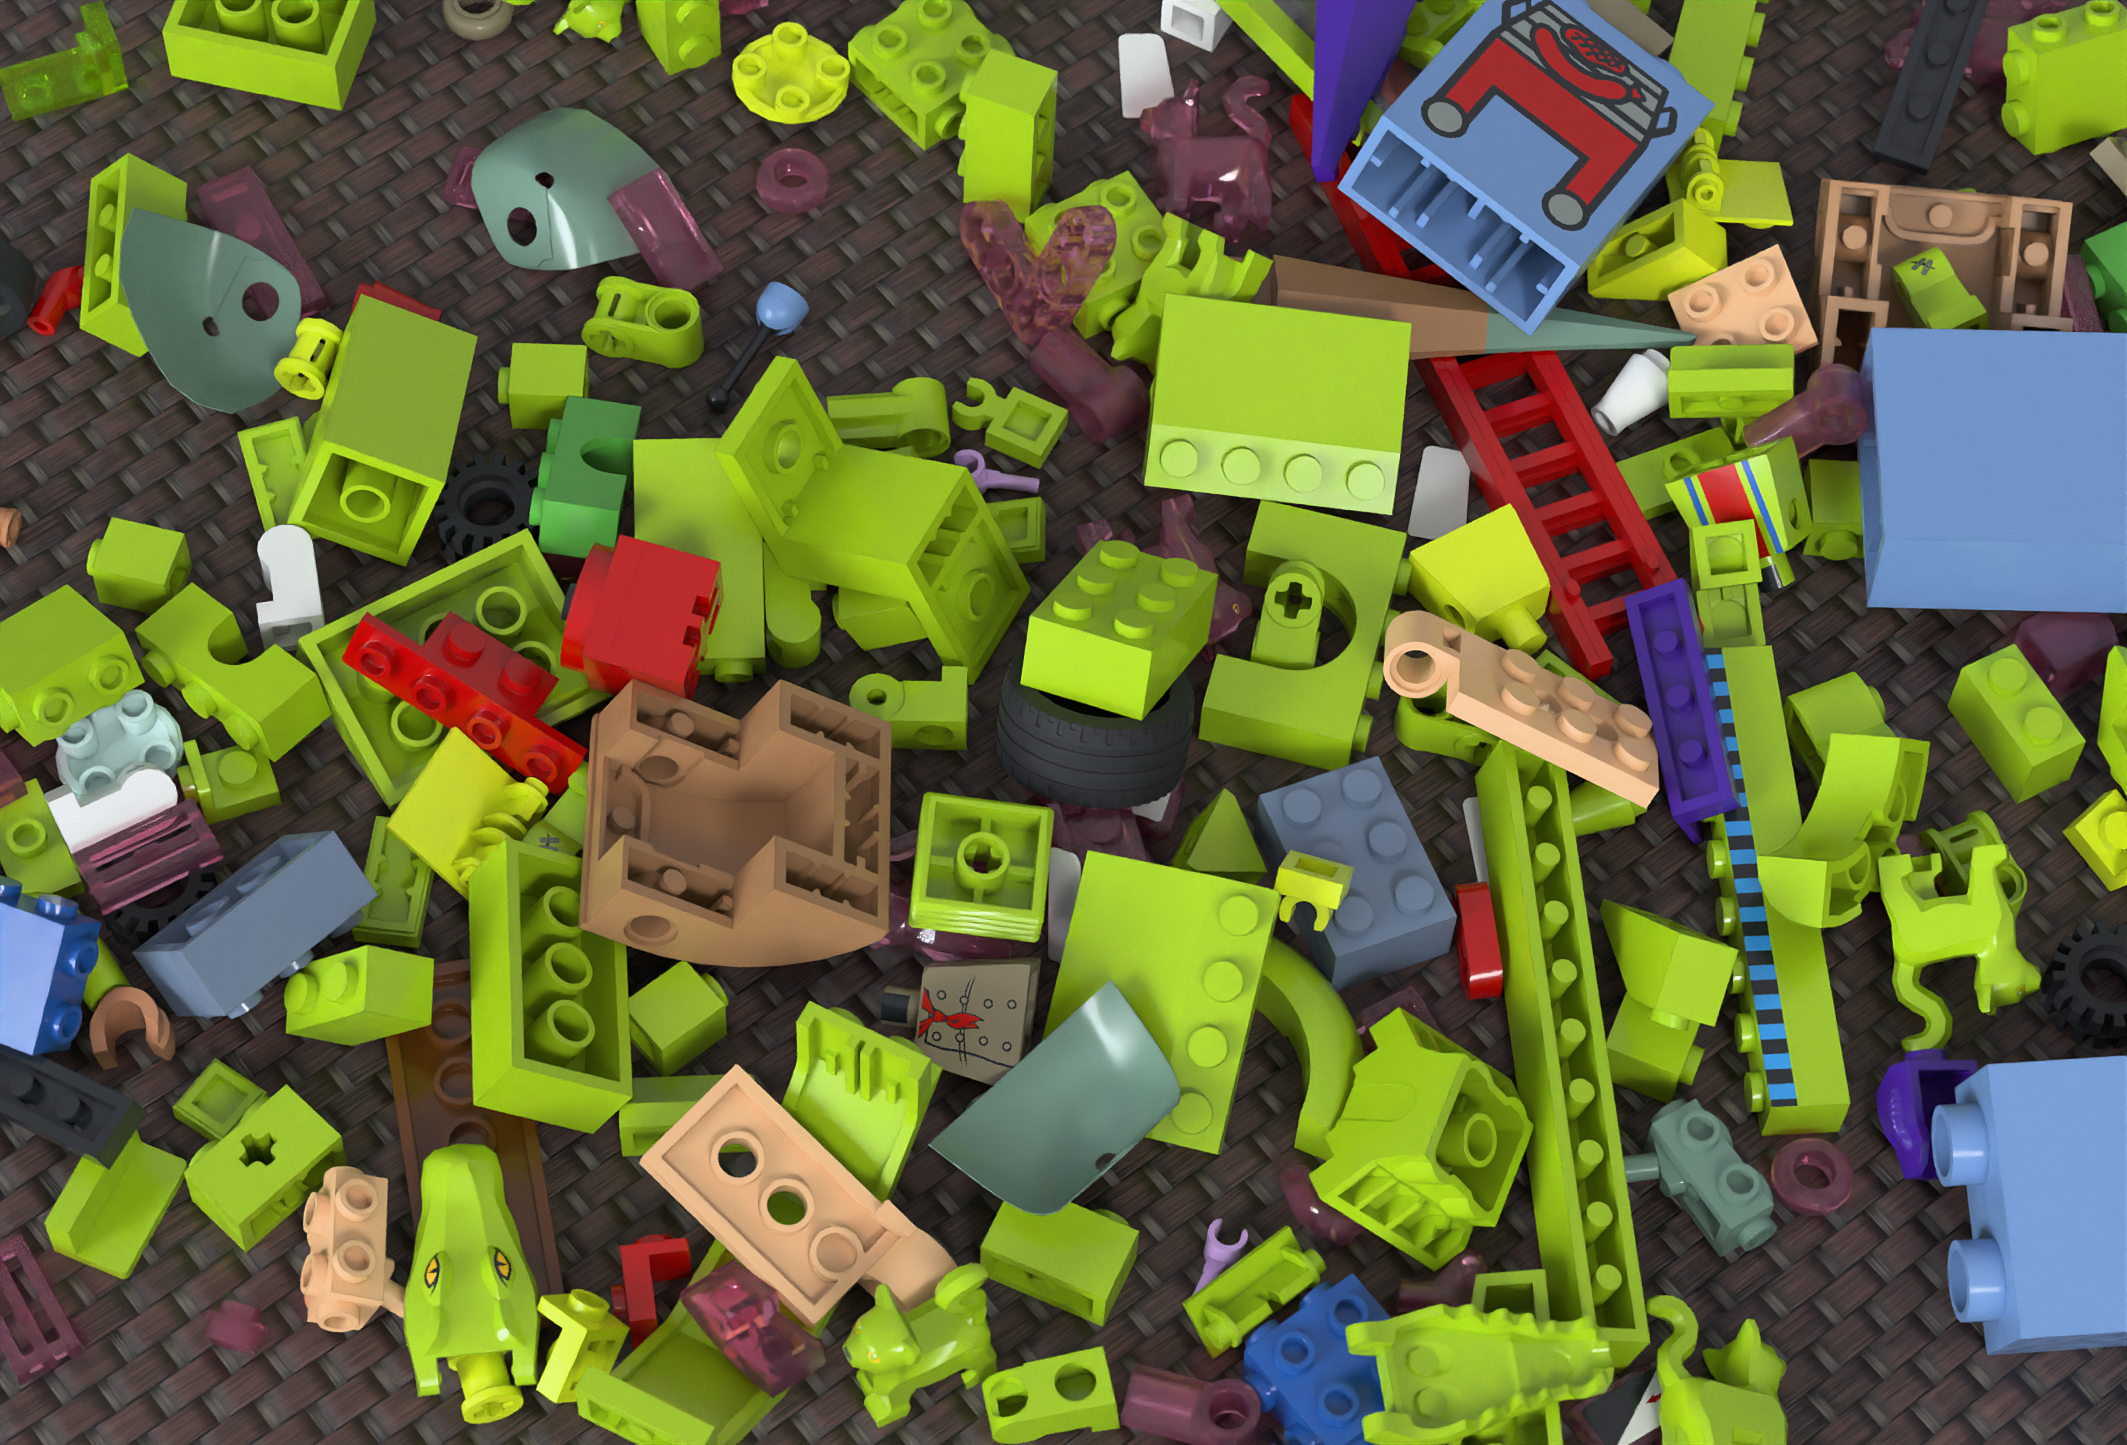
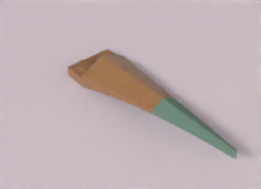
(1448, 318)

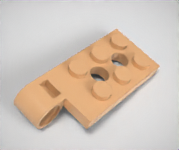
(1525, 704)
(844, 1228)

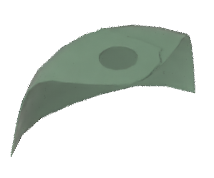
(572, 216)
(188, 272)
(1067, 1103)

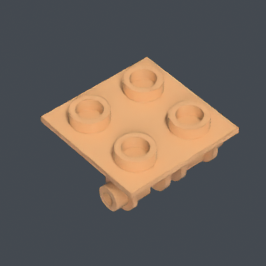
(1746, 305)

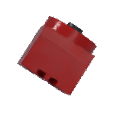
(641, 616)

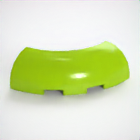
(1854, 820)
(1323, 1035)

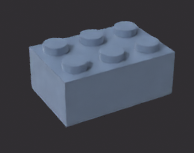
(1394, 899)
(257, 926)

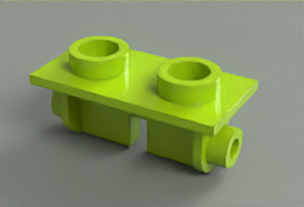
(1252, 1290)

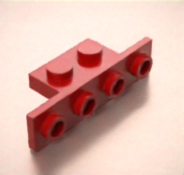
(471, 684)

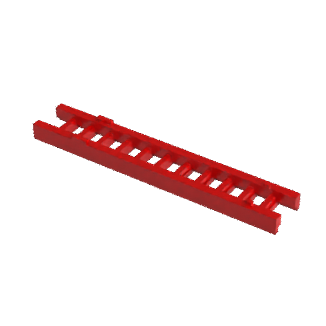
(1504, 480)

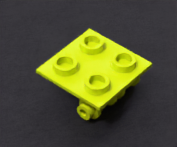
(1728, 188)
(464, 810)

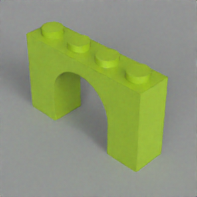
(1317, 711)

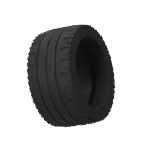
(1091, 753)

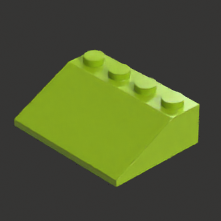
(1277, 403)
(500, 591)
(1189, 965)

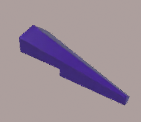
(1352, 58)

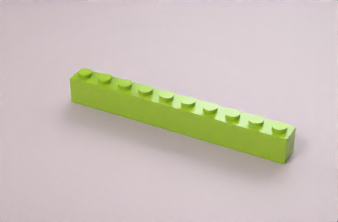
(1560, 1049)

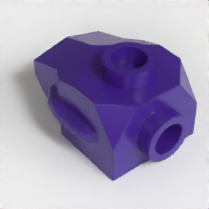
(1908, 1103)

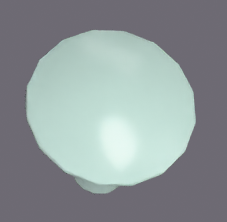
(115, 737)

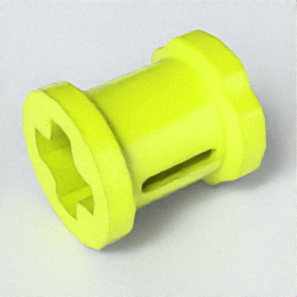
(314, 382)
(486, 1387)

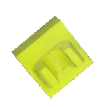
(1313, 881)

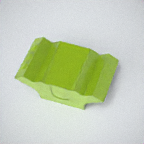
(1424, 1142)

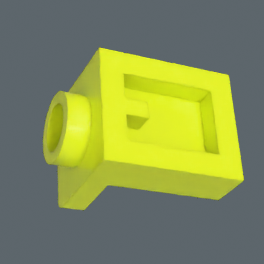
(2102, 838)
(587, 1338)

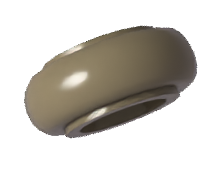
(477, 26)

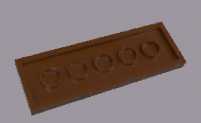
(436, 1110)

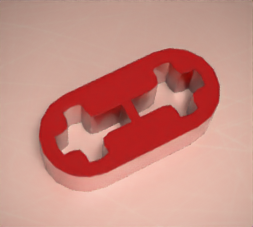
(1476, 941)

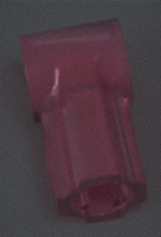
(1098, 396)
(1813, 415)
(1186, 1406)

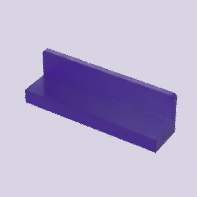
(1682, 705)

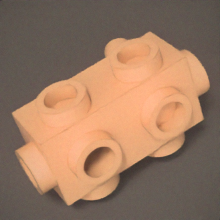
(347, 1263)

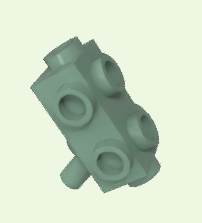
(1697, 1163)

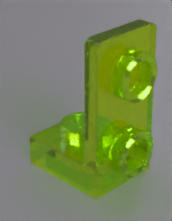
(70, 75)

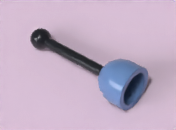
(777, 313)

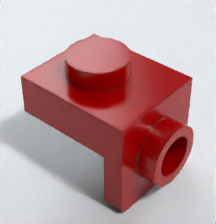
(647, 1261)

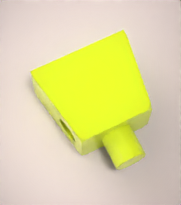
(1485, 580)

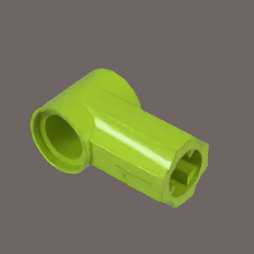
(907, 416)

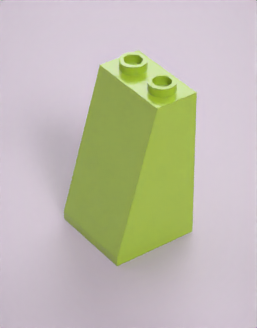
(384, 431)
(692, 507)

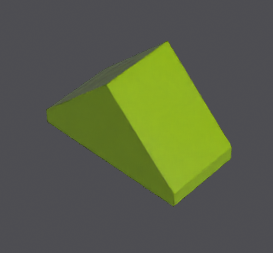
(1220, 843)

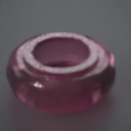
(792, 162)
(1801, 1198)

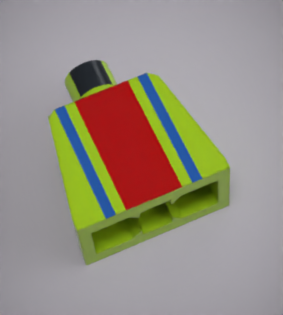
(1747, 485)

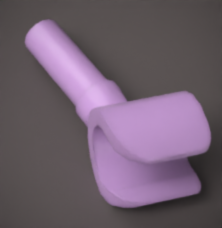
(993, 479)
(1219, 1256)

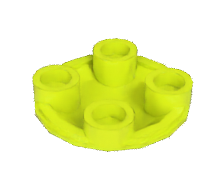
(790, 76)

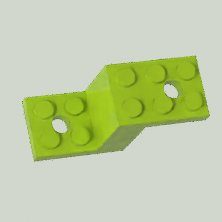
(872, 518)

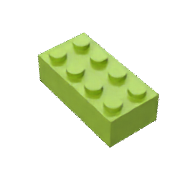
(544, 994)

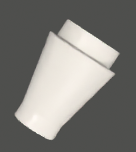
(1634, 393)

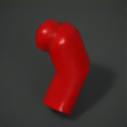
(59, 295)

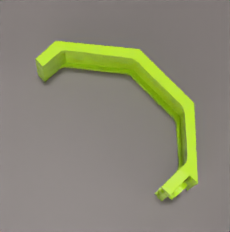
(865, 1108)

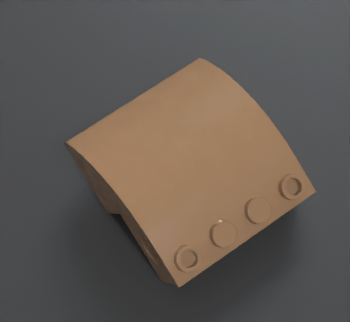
(1998, 246)
(736, 832)

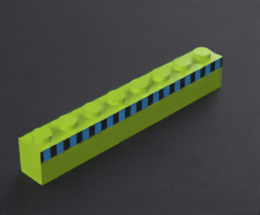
(1781, 965)

